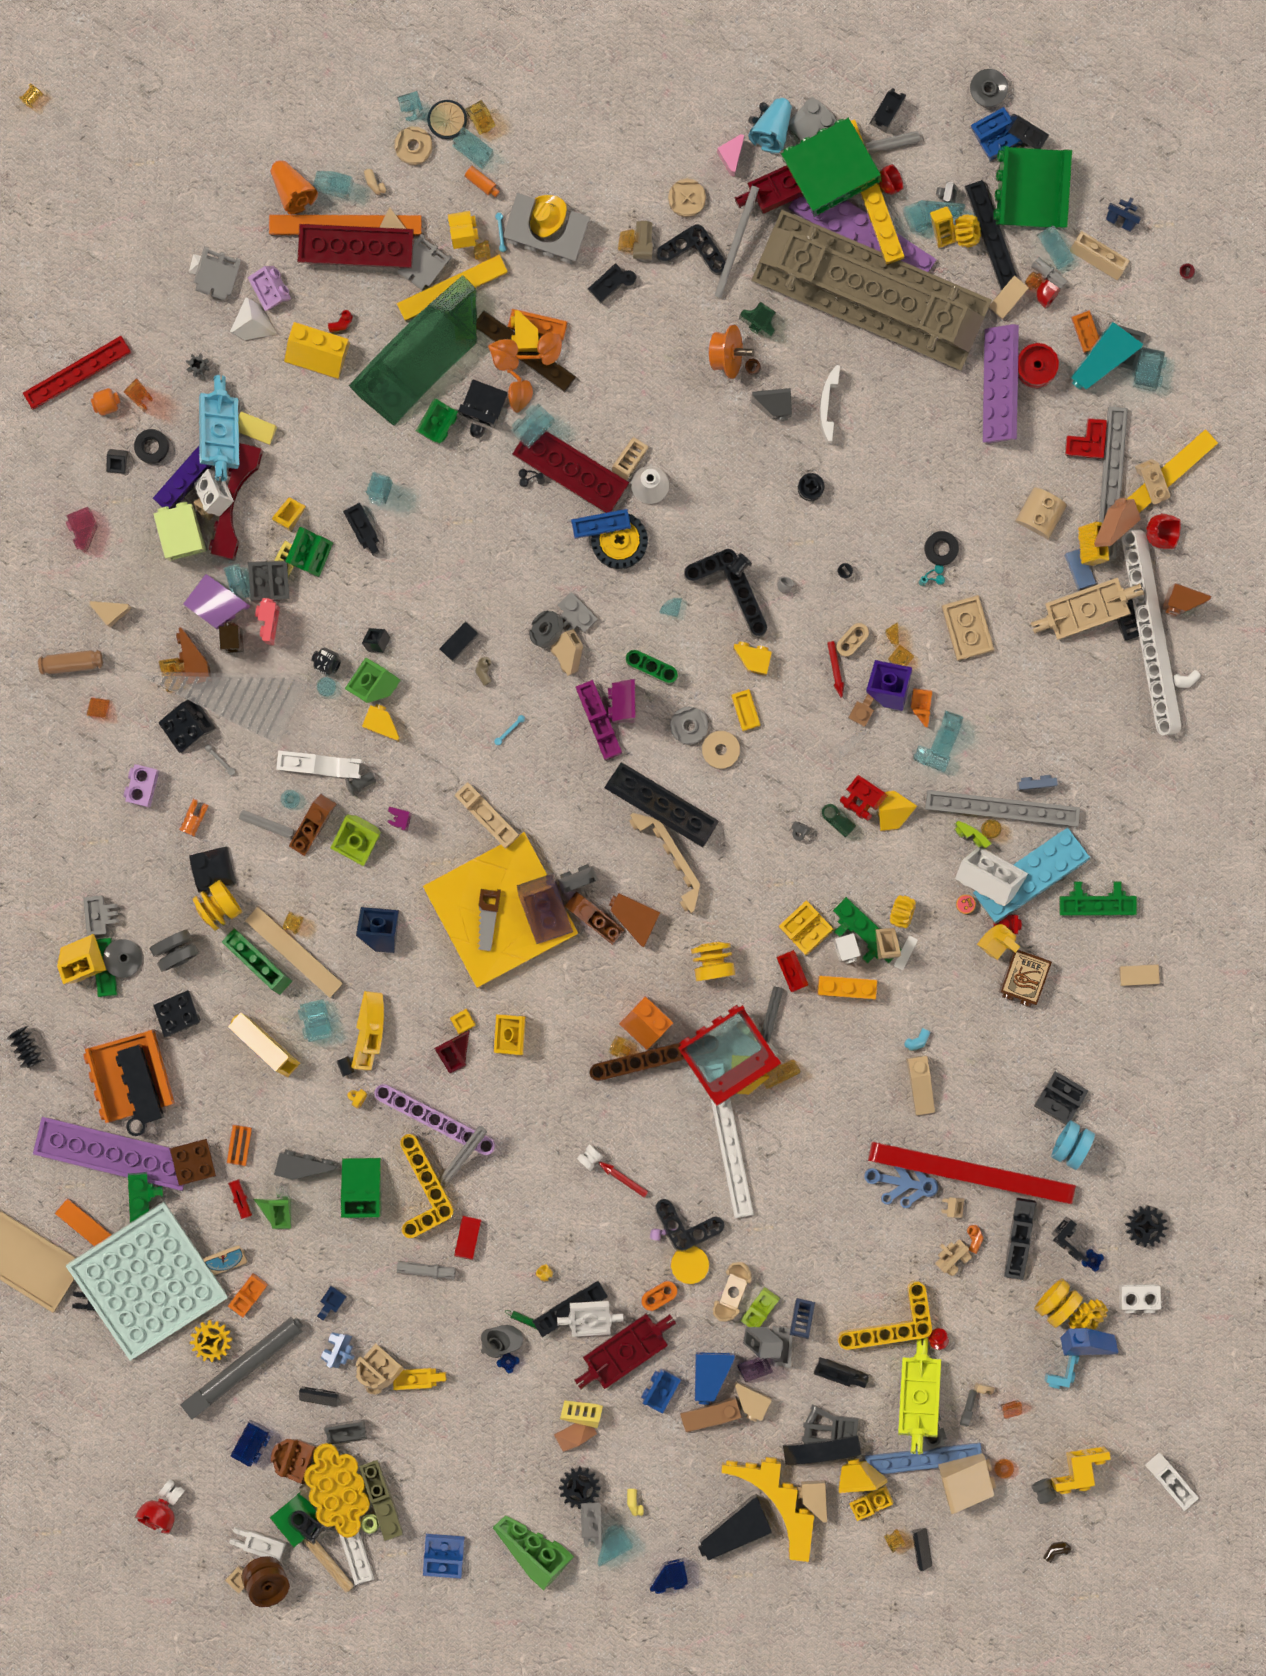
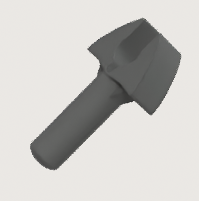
(967, 1414)

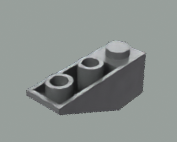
(294, 1166)

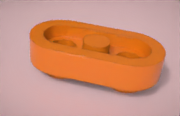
(659, 1295)

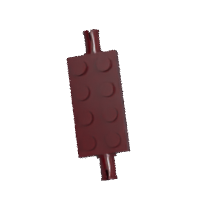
(774, 190)
(625, 1351)

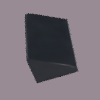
(459, 641)
(318, 1396)
(922, 1548)

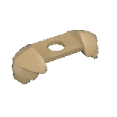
(727, 1307)

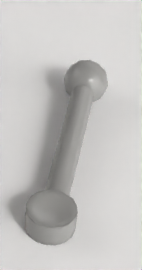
(231, 771)

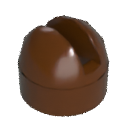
(750, 364)

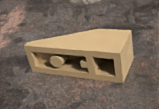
(921, 1085)

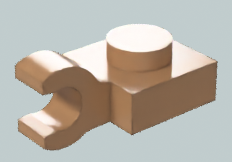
(861, 712)

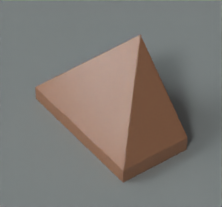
(574, 1436)

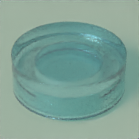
(326, 686)

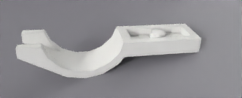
(318, 764)

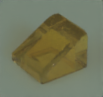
(626, 240)
(892, 634)

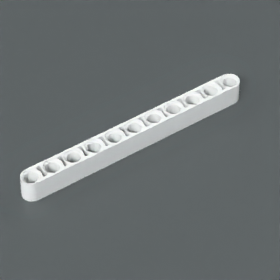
(1157, 640)

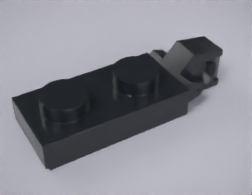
(362, 527)
(840, 1373)

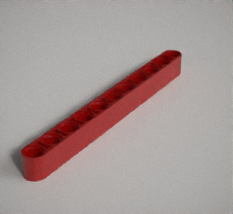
(972, 1172)

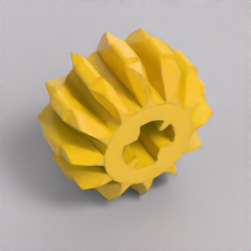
(967, 230)
(902, 911)

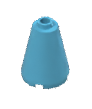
(772, 127)

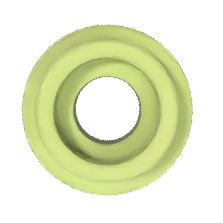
(369, 1529)

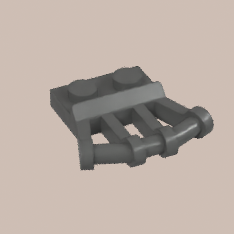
(841, 1426)

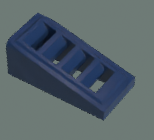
(805, 1305)

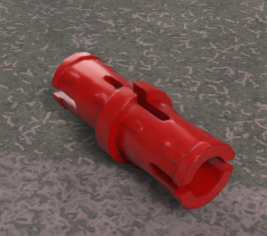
(244, 1210)

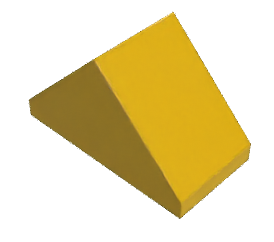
(288, 514)

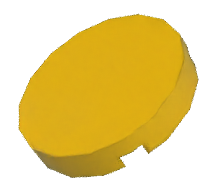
(690, 1265)

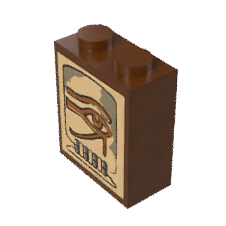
(1024, 978)

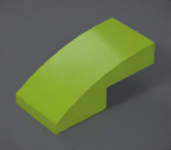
(760, 1308)

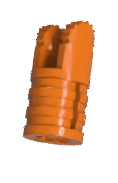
(192, 822)

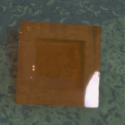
(98, 708)
(1011, 1409)

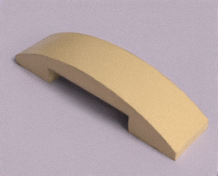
(486, 815)

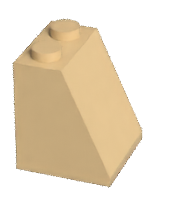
(966, 1481)

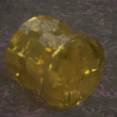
(482, 250)
(993, 830)
(293, 923)
(894, 1540)

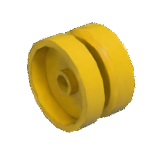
(1058, 1302)

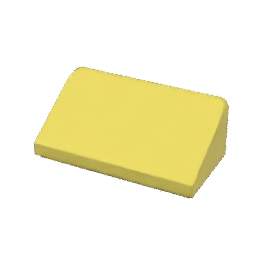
(256, 428)

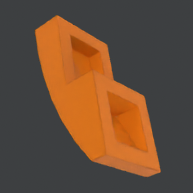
(248, 1295)

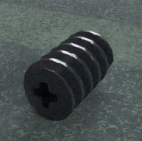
(25, 1048)

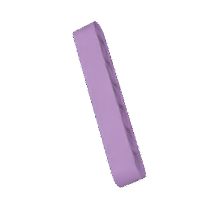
(425, 1117)

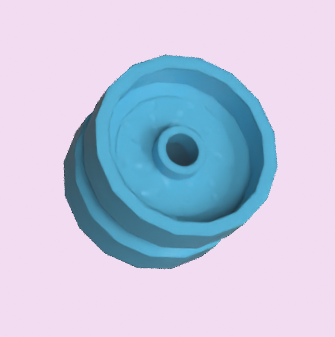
(1073, 1145)

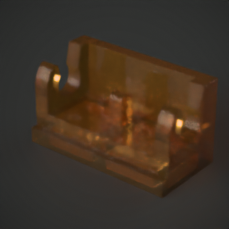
(136, 393)

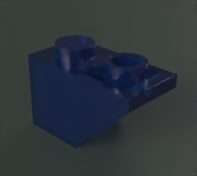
(670, 1575)

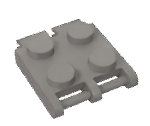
(425, 264)
(216, 274)

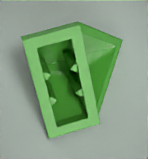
(276, 1211)

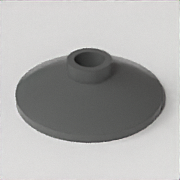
(992, 79)
(112, 958)

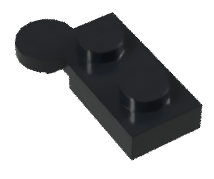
(610, 281)

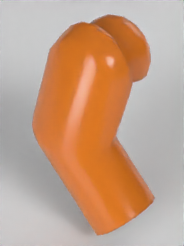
(976, 1237)

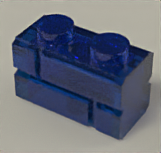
(250, 1443)

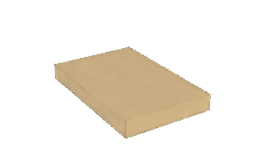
(967, 628)

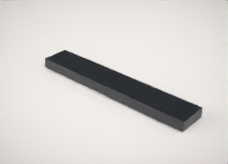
(991, 233)

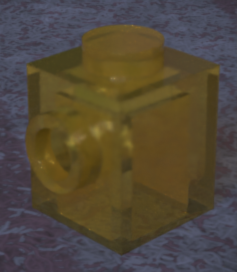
(480, 117)

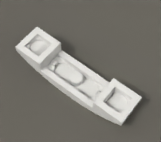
(827, 427)

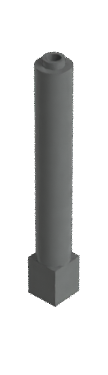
(242, 1367)

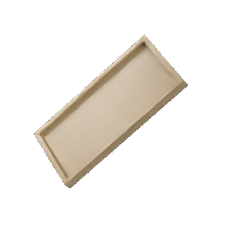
(33, 1264)

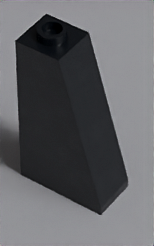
(737, 1529)

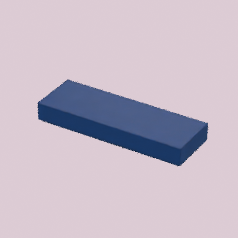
(601, 523)

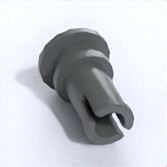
(357, 784)

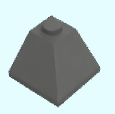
(774, 403)

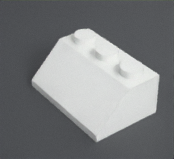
(991, 876)

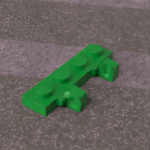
(1114, 904)
(855, 920)
(140, 1194)

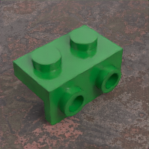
(437, 421)

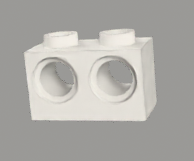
(212, 493)
(847, 948)
(1140, 1292)

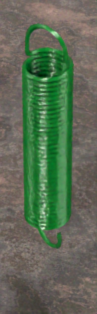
(522, 1318)

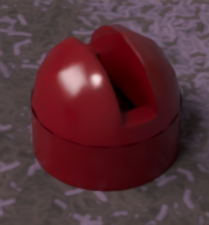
(1183, 269)

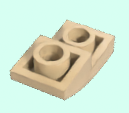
(1008, 297)

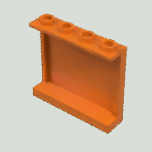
(107, 1075)

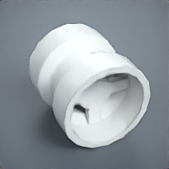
(589, 1157)
(174, 1495)

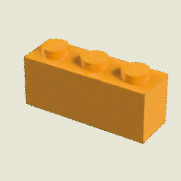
(847, 987)

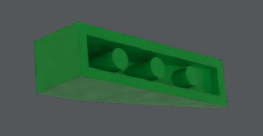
(257, 962)

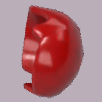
(891, 180)

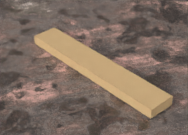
(294, 952)

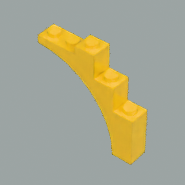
(766, 1478)

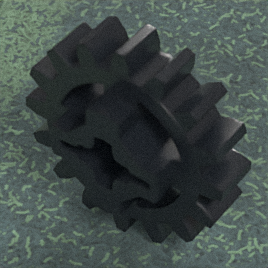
(1145, 1235)
(568, 1492)

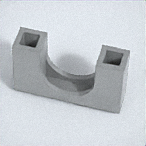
(519, 230)

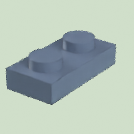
(1029, 783)

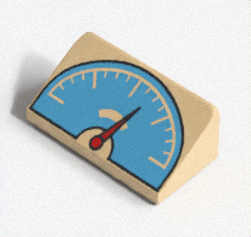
(226, 1260)

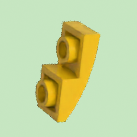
(871, 1502)

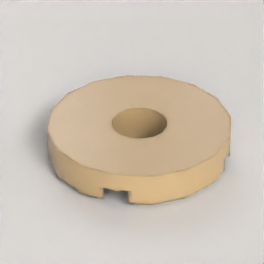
(417, 156)
(720, 761)

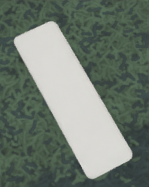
(906, 952)

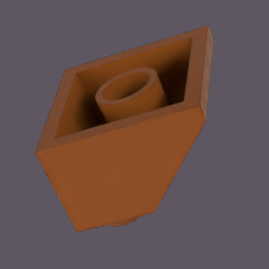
(1183, 599)

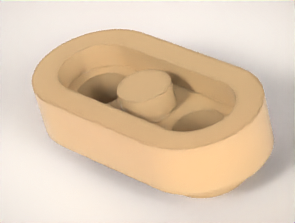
(852, 640)

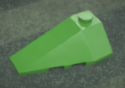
(536, 1555)

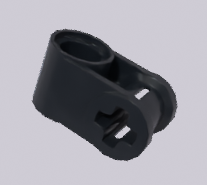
(307, 1526)

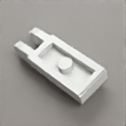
(258, 1544)

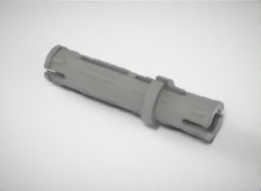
(426, 1270)

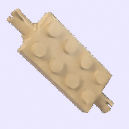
(1087, 608)

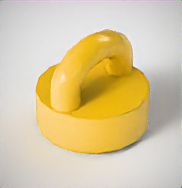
(359, 1097)

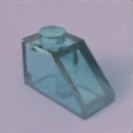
(333, 184)
(947, 733)
(614, 1544)

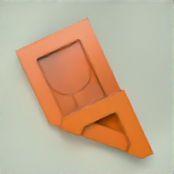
(921, 704)

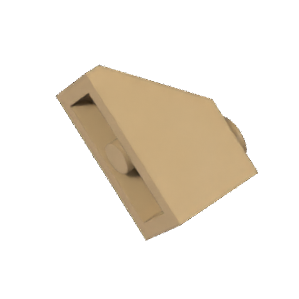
(753, 1402)
(814, 1497)

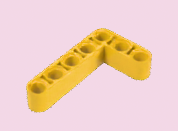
(436, 1204)
(893, 1328)

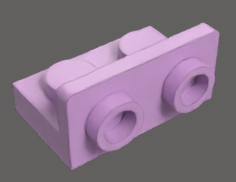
(269, 287)

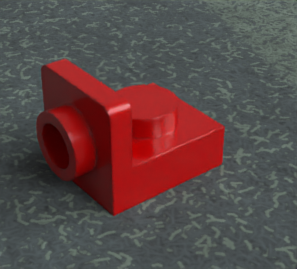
(1012, 923)

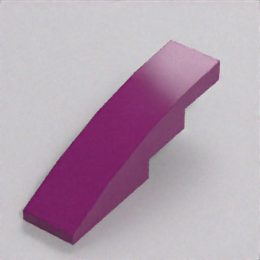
(598, 720)

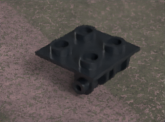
(176, 1014)

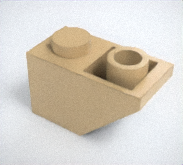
(568, 651)

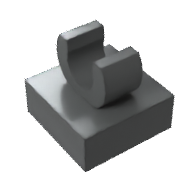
(948, 193)

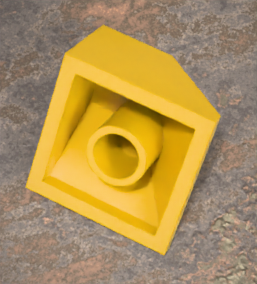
(860, 1476)

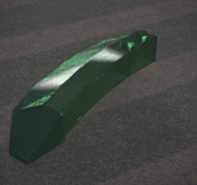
(420, 353)

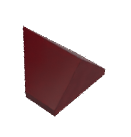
(454, 1052)

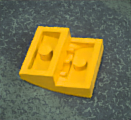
(806, 928)

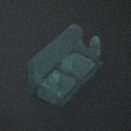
(409, 103)
(473, 148)

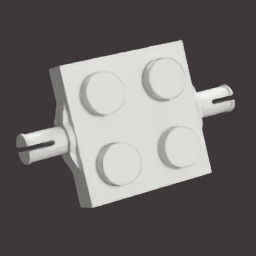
(590, 1318)

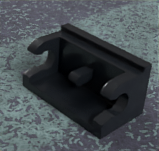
(888, 110)
(1027, 132)

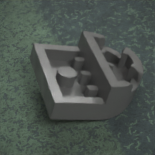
(576, 880)

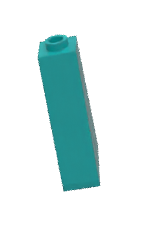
(1107, 353)

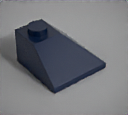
(378, 928)

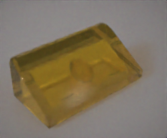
(782, 1073)

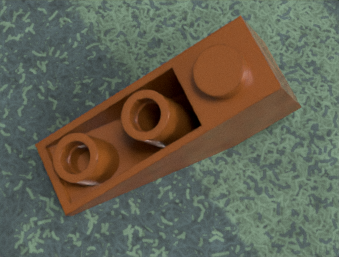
(191, 655)
(312, 824)
(594, 918)

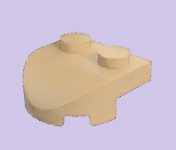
(377, 1369)

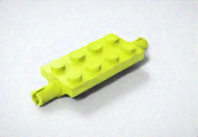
(919, 1396)

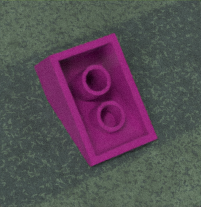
(623, 701)

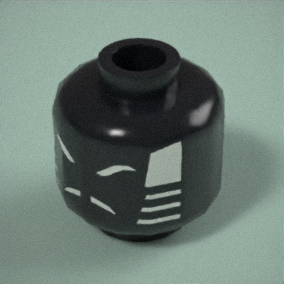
(326, 661)

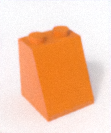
(646, 1023)

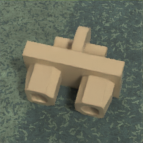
(951, 1255)

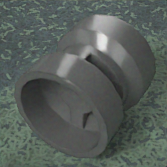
(1043, 1491)

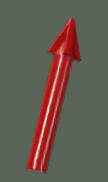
(839, 685)
(624, 1179)

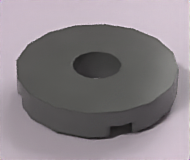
(552, 634)

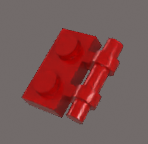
(867, 793)

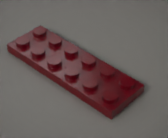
(355, 246)
(573, 471)

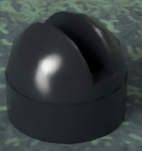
(476, 430)
(842, 573)

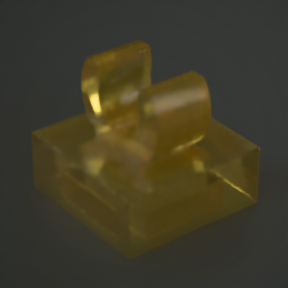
(901, 656)
(617, 1046)

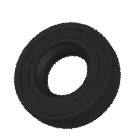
(146, 435)
(931, 554)

